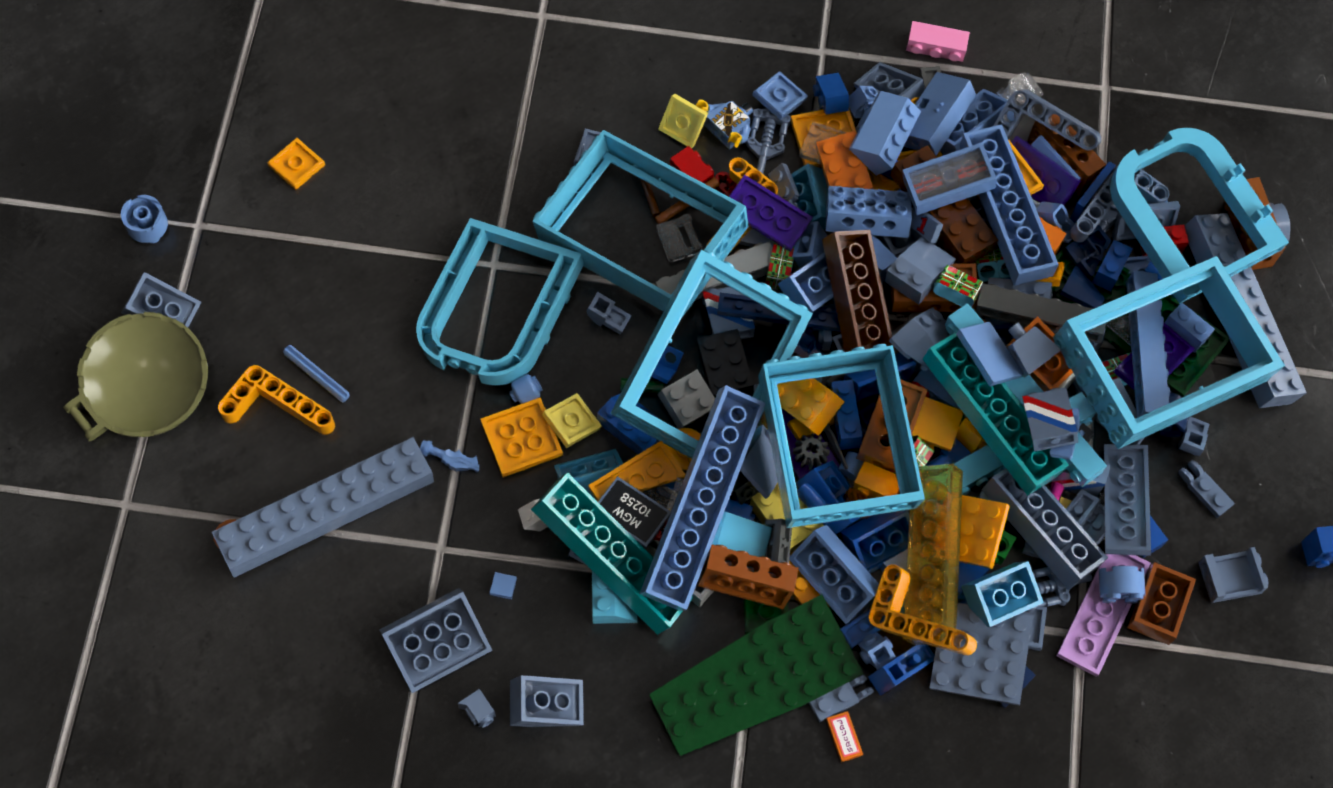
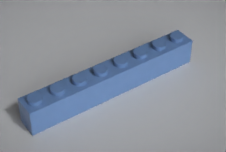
(1148, 349)

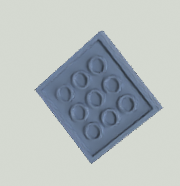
(994, 668)

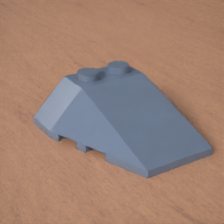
(920, 335)

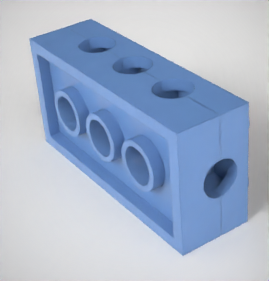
(850, 211)

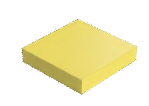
(683, 121)
(571, 420)

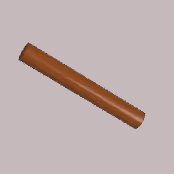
(680, 205)

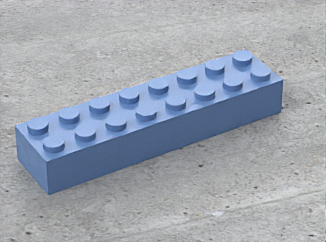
(1012, 211)

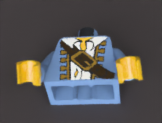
(728, 121)

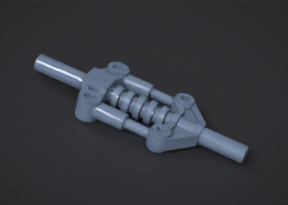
(764, 149)
(1054, 584)

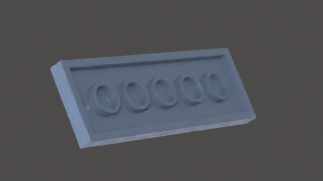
(1127, 500)

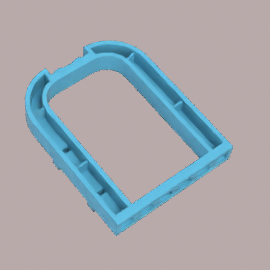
(1229, 182)
(538, 324)

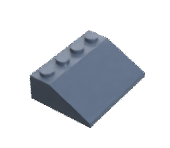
(435, 640)

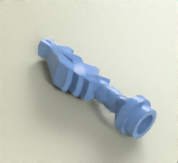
(454, 460)

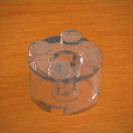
(1021, 81)

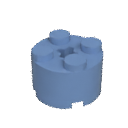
(144, 219)
(1122, 584)

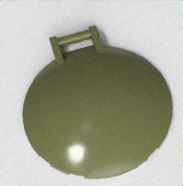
(139, 376)

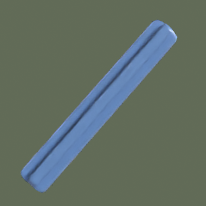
(316, 373)

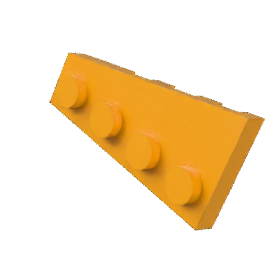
(644, 471)

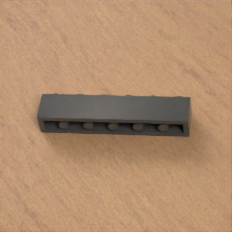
(1020, 307)

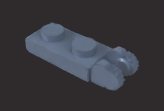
(1206, 489)
(839, 699)

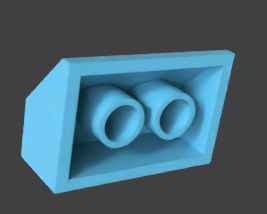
(609, 606)

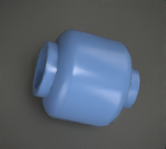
(525, 389)

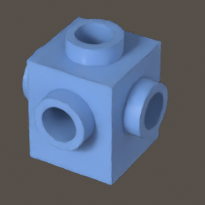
(876, 650)

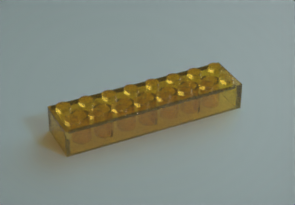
(935, 548)

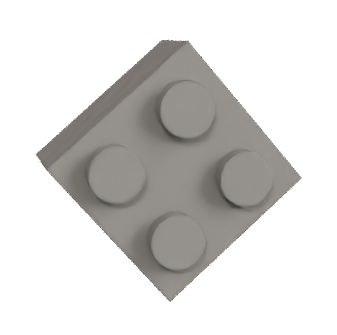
(687, 399)

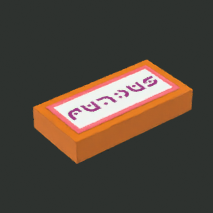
(844, 736)

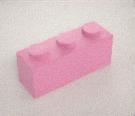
(937, 41)

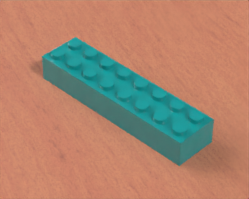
(994, 414)
(603, 547)

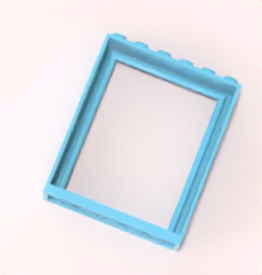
(838, 362)

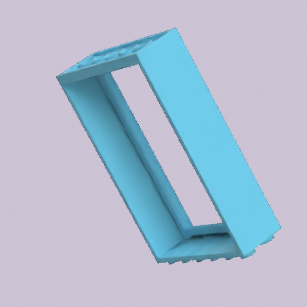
(581, 178)
(701, 263)
(1233, 314)

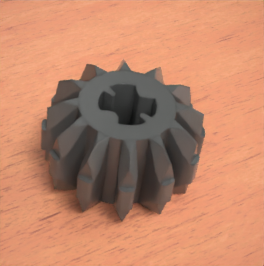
(813, 445)

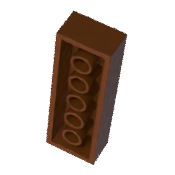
(963, 229)
(857, 289)

